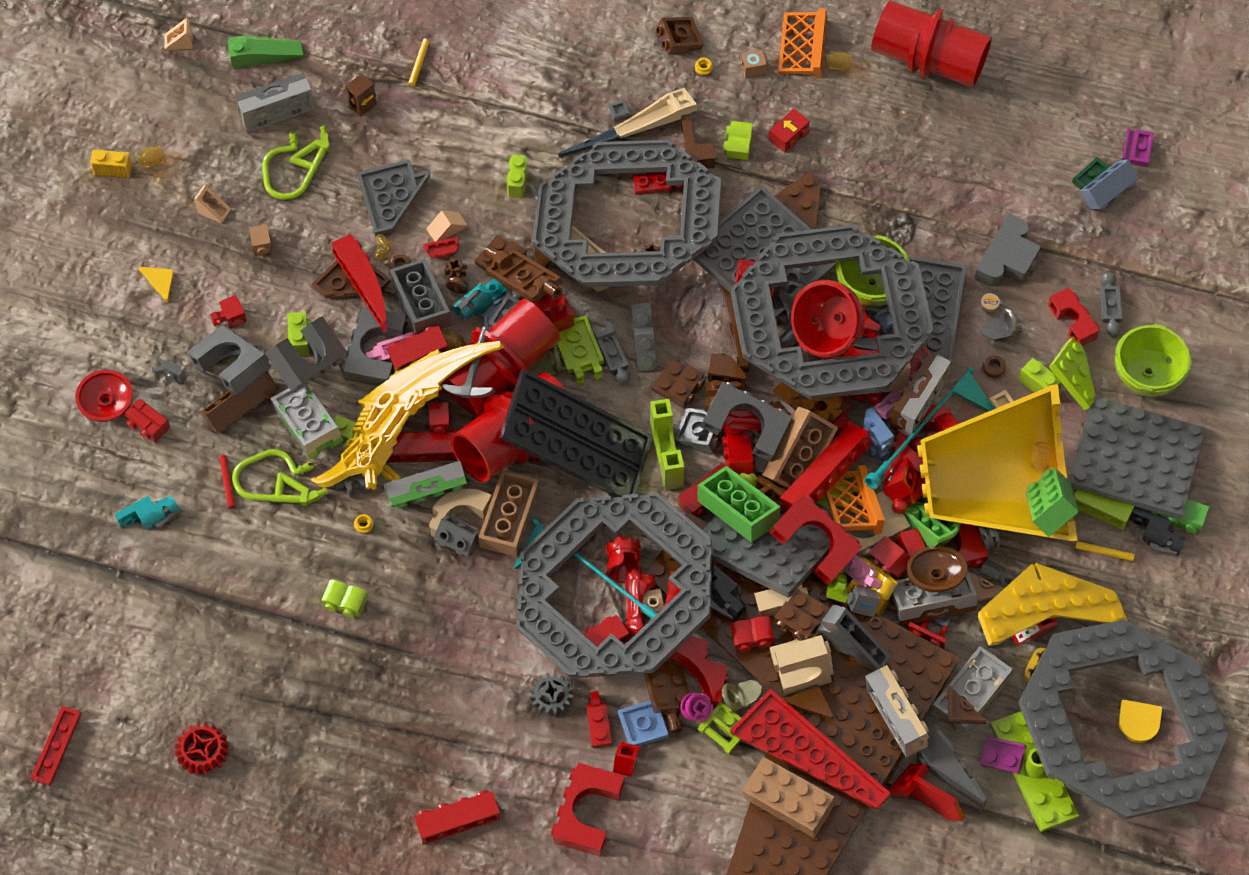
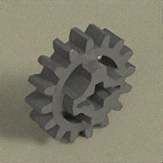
(560, 692)

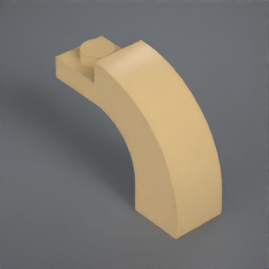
(460, 501)

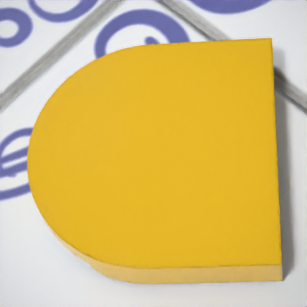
(1139, 720)

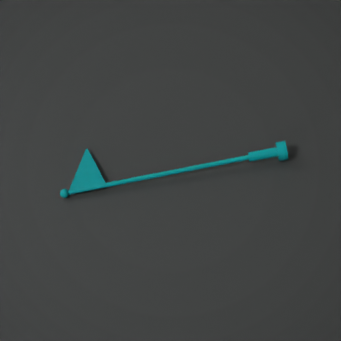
(965, 388)
(539, 528)

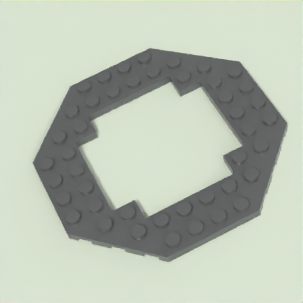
(698, 218)
(843, 375)
(663, 633)
(1057, 745)

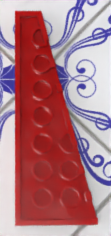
(792, 739)

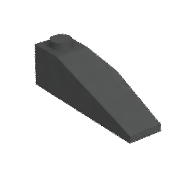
(946, 767)

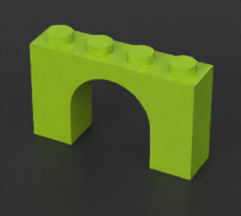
(669, 458)

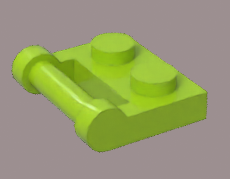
(725, 721)

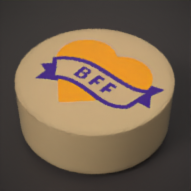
(990, 302)

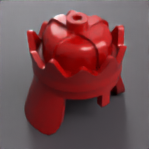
(623, 556)

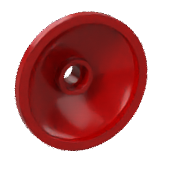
(100, 387)

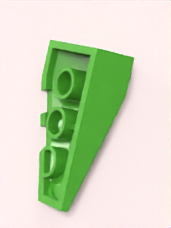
(257, 50)

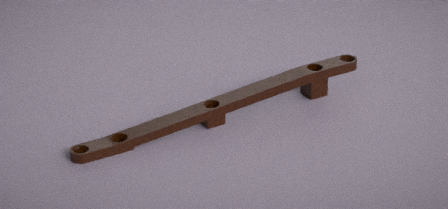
(706, 156)

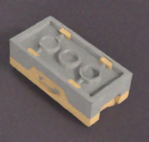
(976, 682)
(897, 711)

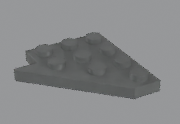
(390, 193)

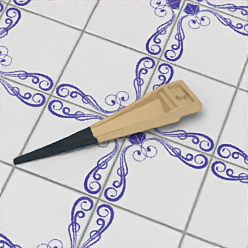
(661, 112)

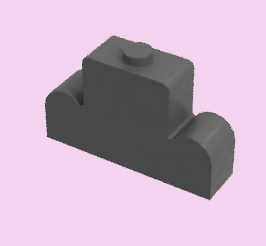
(1008, 254)
(852, 638)

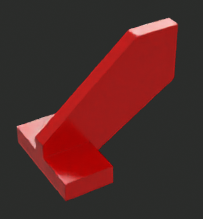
(912, 783)

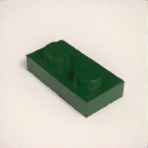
(1090, 173)

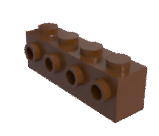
(233, 407)

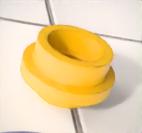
(703, 62)
(363, 519)

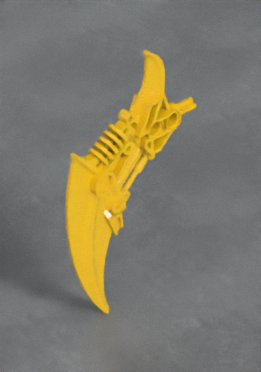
(384, 407)

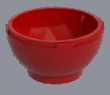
(825, 301)

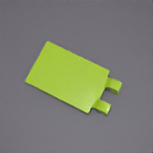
(580, 350)

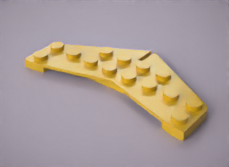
(1042, 595)

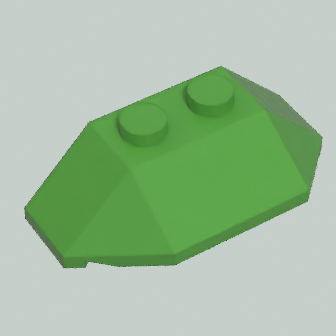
(933, 531)

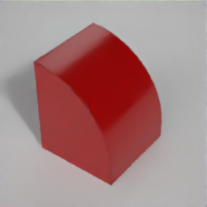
(625, 759)

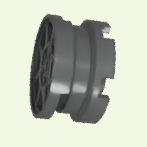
(989, 537)

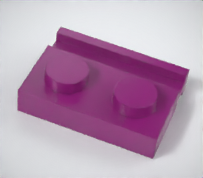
(1138, 147)
(1003, 755)

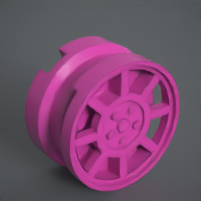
(697, 707)

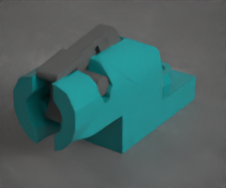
(479, 299)
(148, 512)

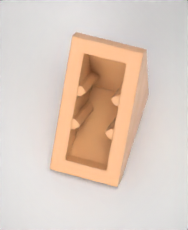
(180, 36)
(211, 205)
(445, 225)

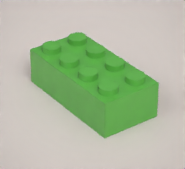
(1051, 501)
(738, 504)

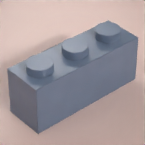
(1109, 185)

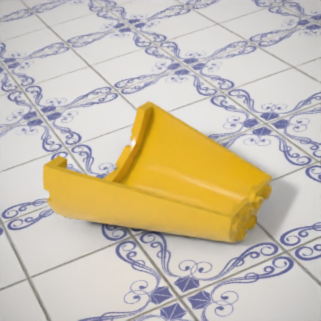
(984, 465)

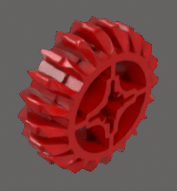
(186, 757)

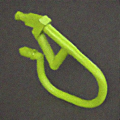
(322, 145)
(306, 496)

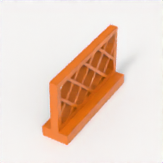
(818, 40)
(866, 499)

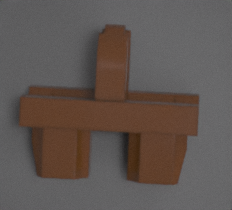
(766, 486)

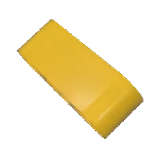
(888, 583)

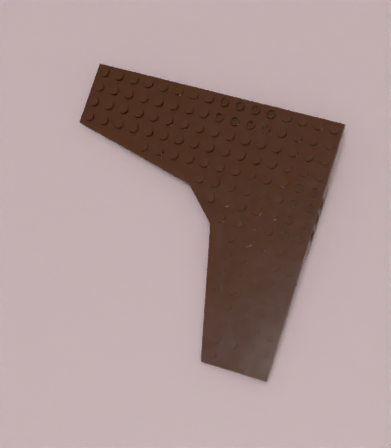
(858, 729)

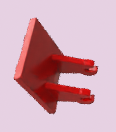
(937, 640)

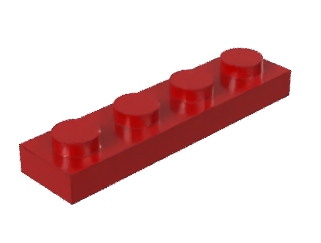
(56, 746)

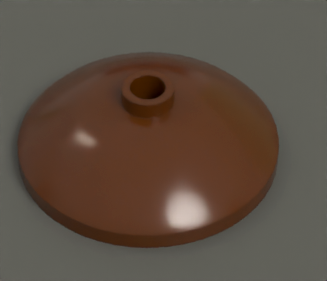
(937, 569)

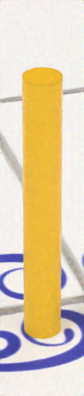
(419, 61)
(1104, 551)

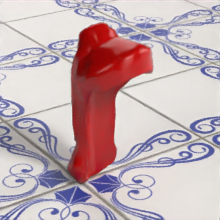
(740, 421)
(636, 585)

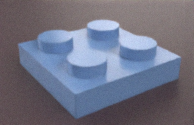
(642, 724)

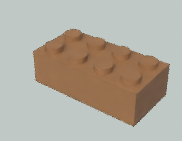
(799, 447)
(509, 513)
(788, 797)

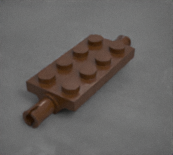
(522, 274)
(666, 691)

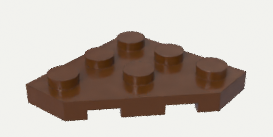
(802, 199)
(336, 284)

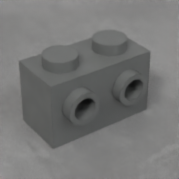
(457, 535)

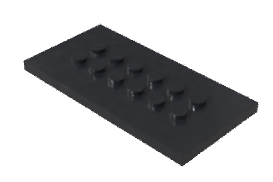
(575, 436)

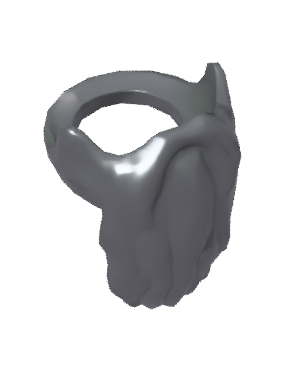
(1002, 326)

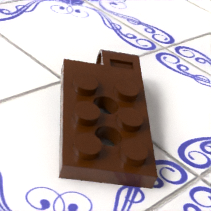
(835, 405)

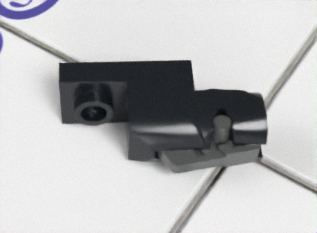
(1157, 532)
(725, 596)

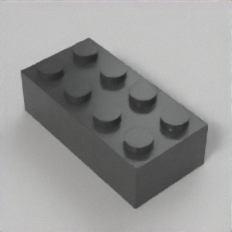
(420, 296)

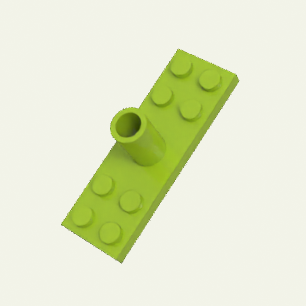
(1045, 797)

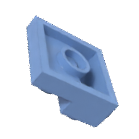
(880, 435)

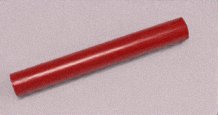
(227, 481)

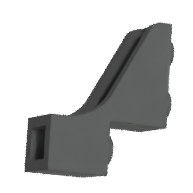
(643, 336)

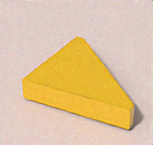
(159, 279)

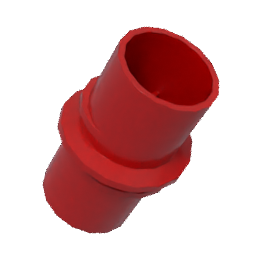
(931, 44)
(526, 339)
(479, 443)

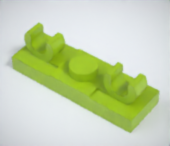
(838, 588)

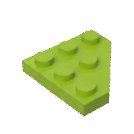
(1074, 373)

